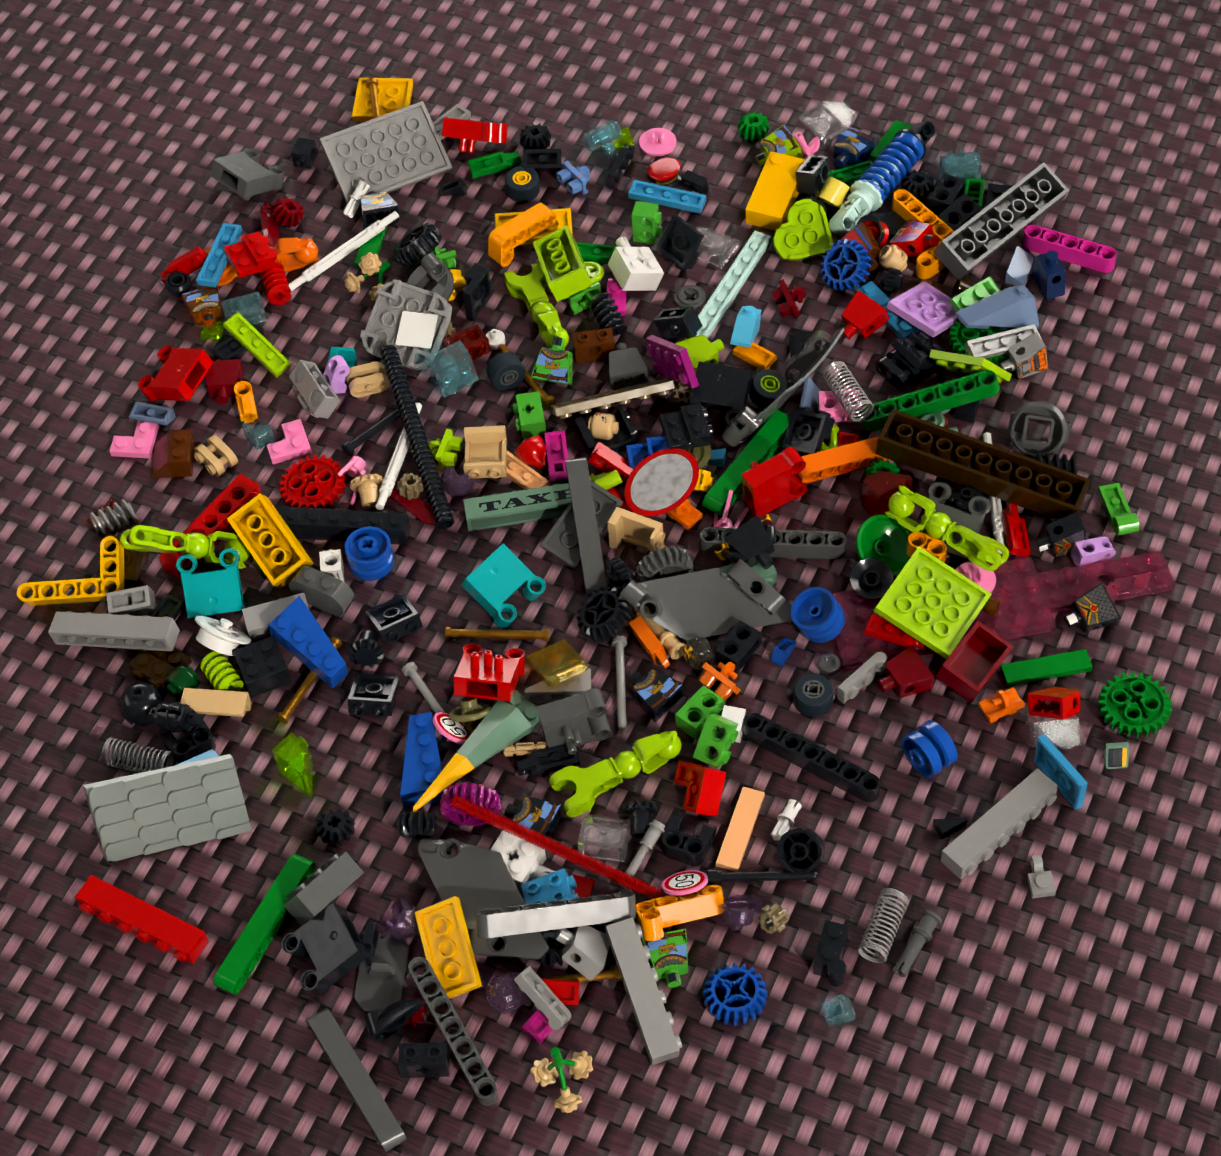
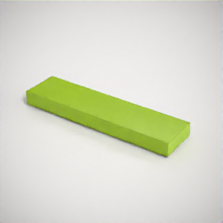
(257, 344)

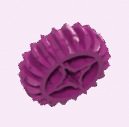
(478, 794)

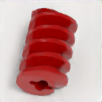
(276, 285)

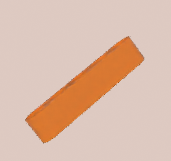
(840, 460)

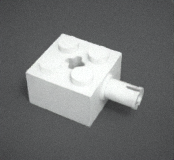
(635, 267)
(521, 858)

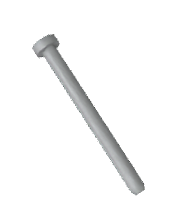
(619, 644)
(410, 670)

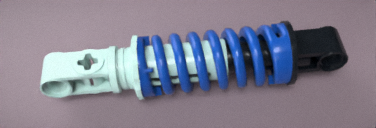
(883, 175)

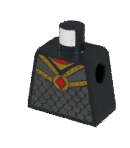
(1062, 535)
(1093, 610)

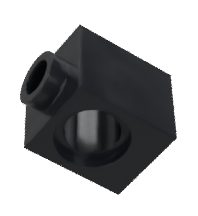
(304, 153)

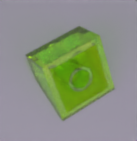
(295, 762)

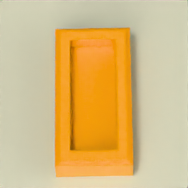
(755, 356)

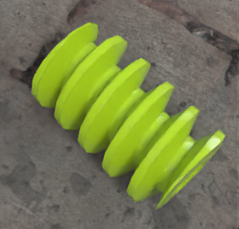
(220, 672)

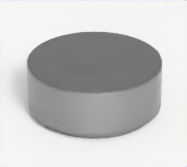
(829, 664)

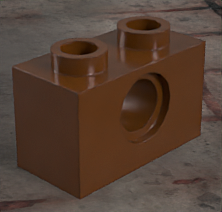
(593, 345)

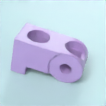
(336, 372)
(1092, 551)

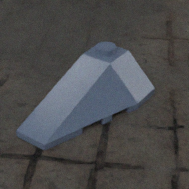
(1005, 309)

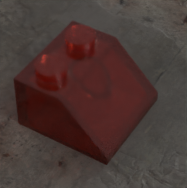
(879, 488)

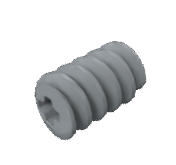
(112, 517)

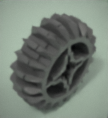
(664, 564)

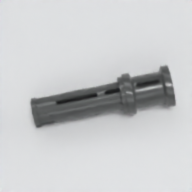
(921, 934)

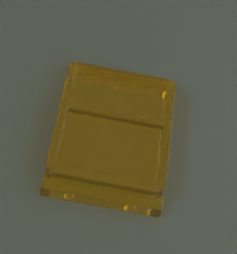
(557, 663)

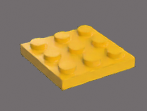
(391, 93)

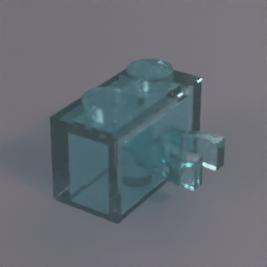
(603, 137)
(961, 165)

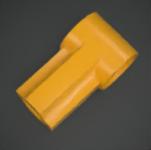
(245, 401)

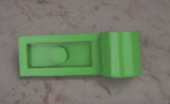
(975, 294)
(1118, 510)

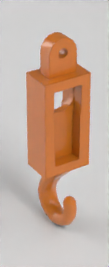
(648, 640)

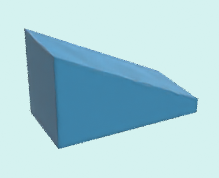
(717, 457)

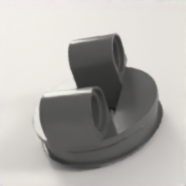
(433, 268)
(1044, 411)

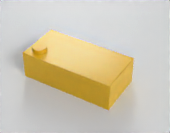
(774, 192)
(269, 540)

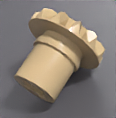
(367, 488)

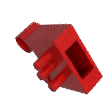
(472, 130)
(178, 376)
(773, 482)
(488, 675)

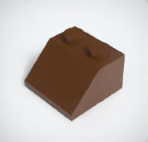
(174, 455)

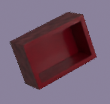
(974, 661)

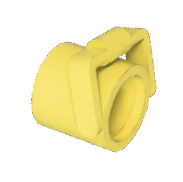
(833, 192)

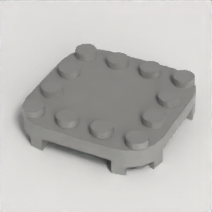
(386, 316)

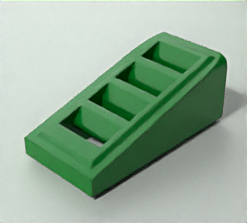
(972, 183)

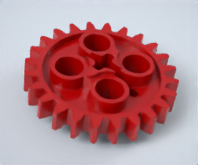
(312, 483)

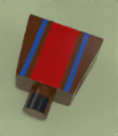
(864, 235)

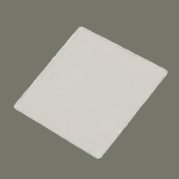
(416, 329)

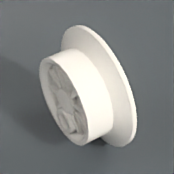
(220, 635)

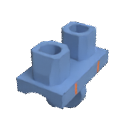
(576, 176)

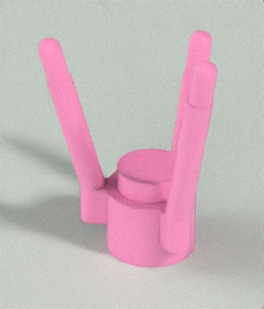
(354, 468)
(725, 522)

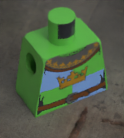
(554, 363)
(669, 956)

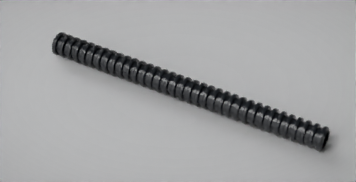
(417, 437)

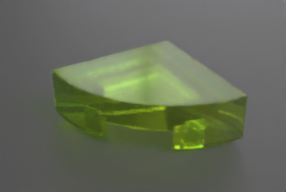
(626, 138)
(213, 333)

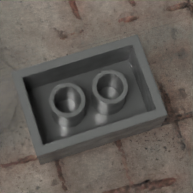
(322, 887)

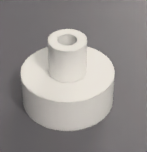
(495, 338)

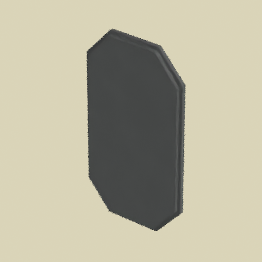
(384, 979)

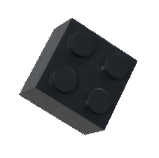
(262, 666)

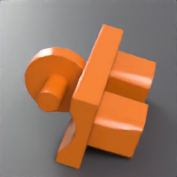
(686, 515)
(726, 687)
(1001, 704)

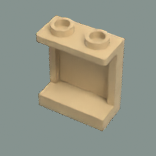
(485, 452)
(635, 530)

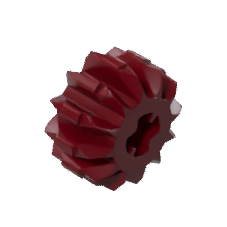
(287, 212)

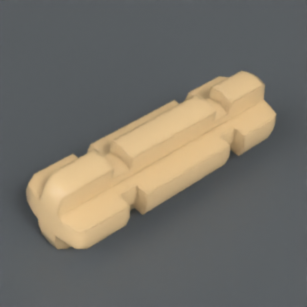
(523, 749)

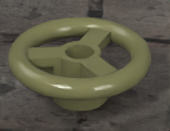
(470, 710)

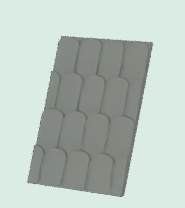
(168, 807)

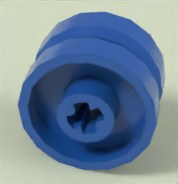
(369, 553)
(818, 615)
(929, 749)

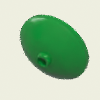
(886, 535)

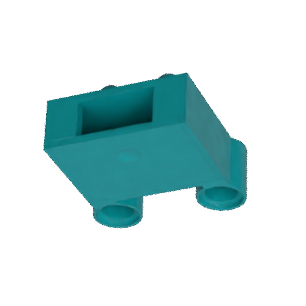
(498, 580)
(212, 590)

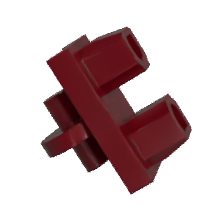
(789, 306)

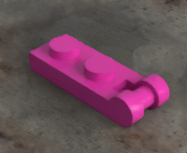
(556, 454)

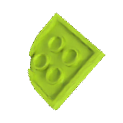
(967, 364)

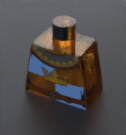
(204, 306)

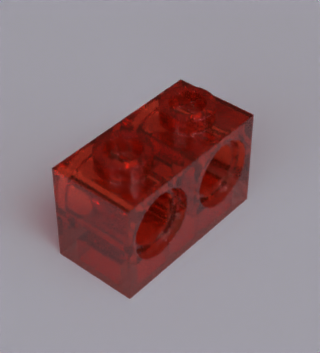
(473, 340)

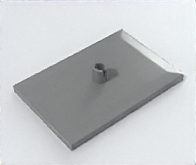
(387, 151)

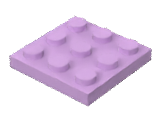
(925, 309)

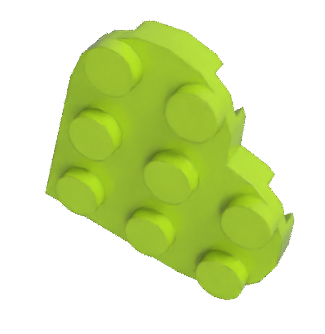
(805, 232)

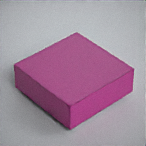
(537, 1027)

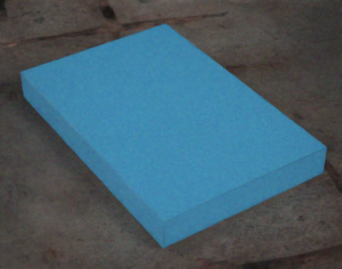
(1060, 771)

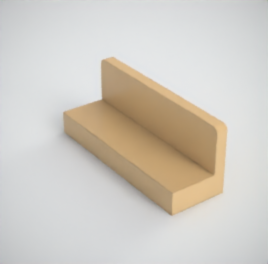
(217, 701)

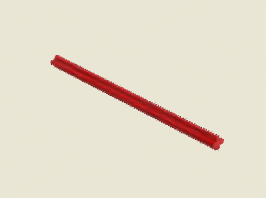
(556, 848)

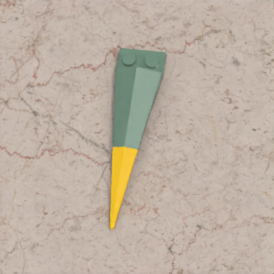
(498, 730)

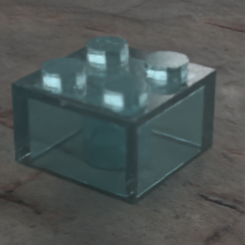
(452, 369)

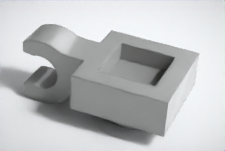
(1040, 881)

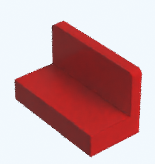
(608, 461)

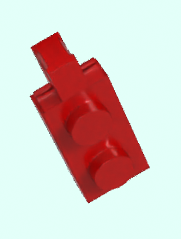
(186, 263)
(1015, 532)
(885, 630)

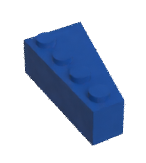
(307, 641)
(421, 760)

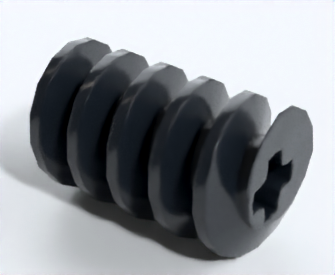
(607, 313)
(1063, 463)

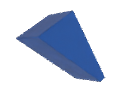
(782, 651)

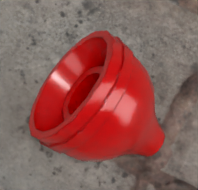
(533, 452)

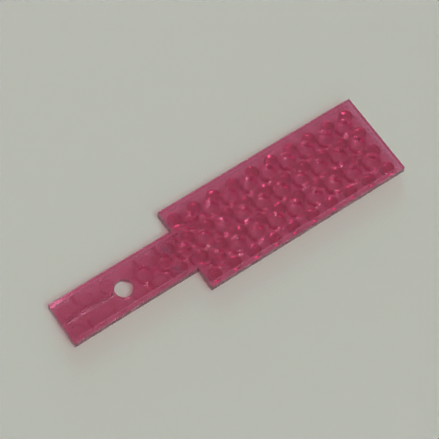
(1024, 601)

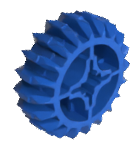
(843, 251)
(735, 1006)

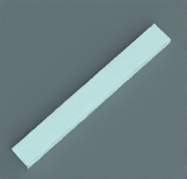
(732, 282)

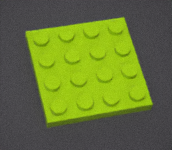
(932, 602)

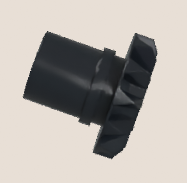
(366, 650)
(640, 815)

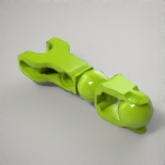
(532, 291)
(939, 526)
(158, 540)
(592, 781)

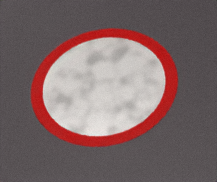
(661, 482)

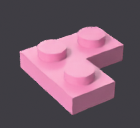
(138, 446)
(292, 446)

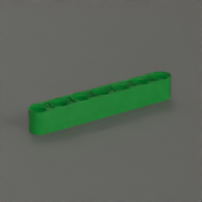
(939, 398)
(760, 450)
(262, 926)

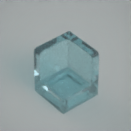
(259, 435)

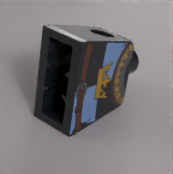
(376, 207)
(655, 692)
(536, 814)

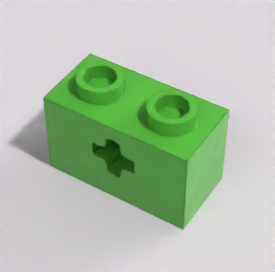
(530, 413)

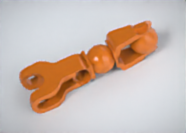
(304, 254)

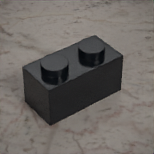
(694, 182)

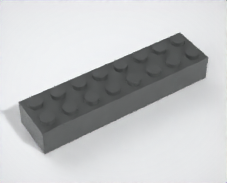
(1001, 221)

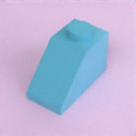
(746, 326)

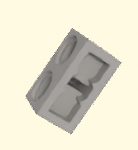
(131, 601)

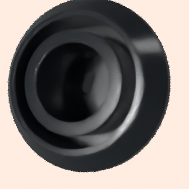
(178, 283)

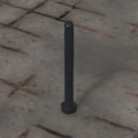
(349, 448)

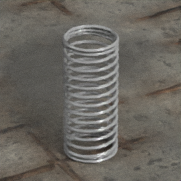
(855, 406)
(111, 759)
(894, 892)

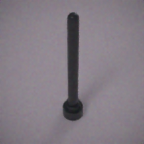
(716, 877)

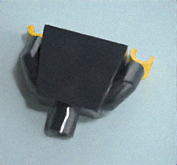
(751, 543)

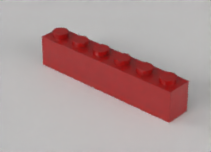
(141, 919)

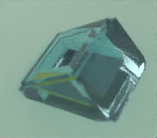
(838, 1010)

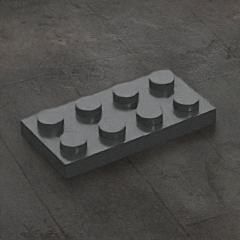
(562, 538)

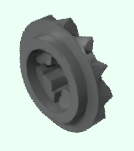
(692, 292)

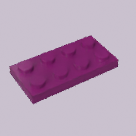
(671, 361)

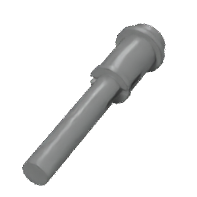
(647, 843)

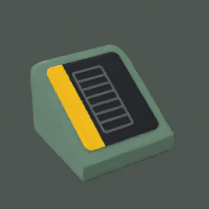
(1116, 755)

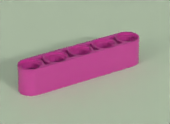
(1070, 248)

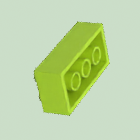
(562, 263)

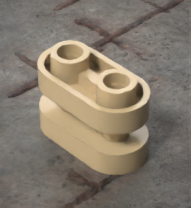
(367, 379)
(212, 463)

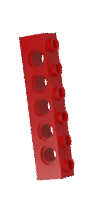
(214, 519)

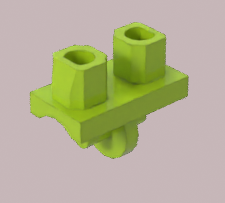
(442, 449)

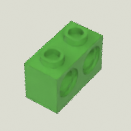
(646, 222)
(696, 710)
(711, 737)

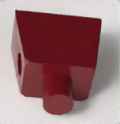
(222, 379)
(906, 674)

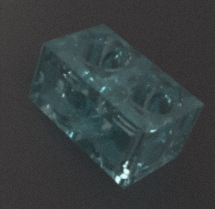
(248, 306)

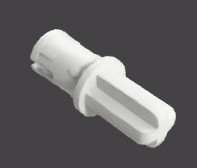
(355, 199)
(786, 819)

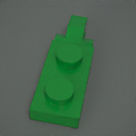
(493, 163)

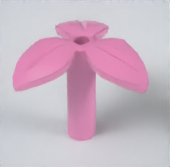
(806, 149)

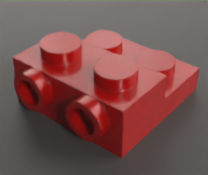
(251, 254)

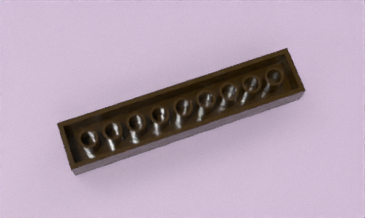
(981, 465)

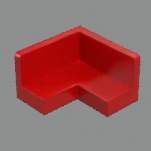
(703, 787)

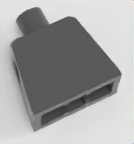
(626, 367)

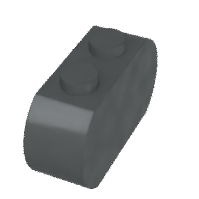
(322, 590)

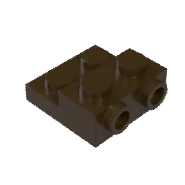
(133, 561)
(155, 665)

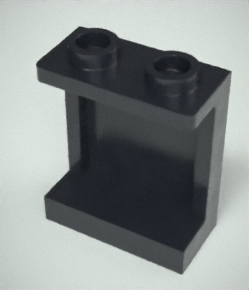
(625, 436)

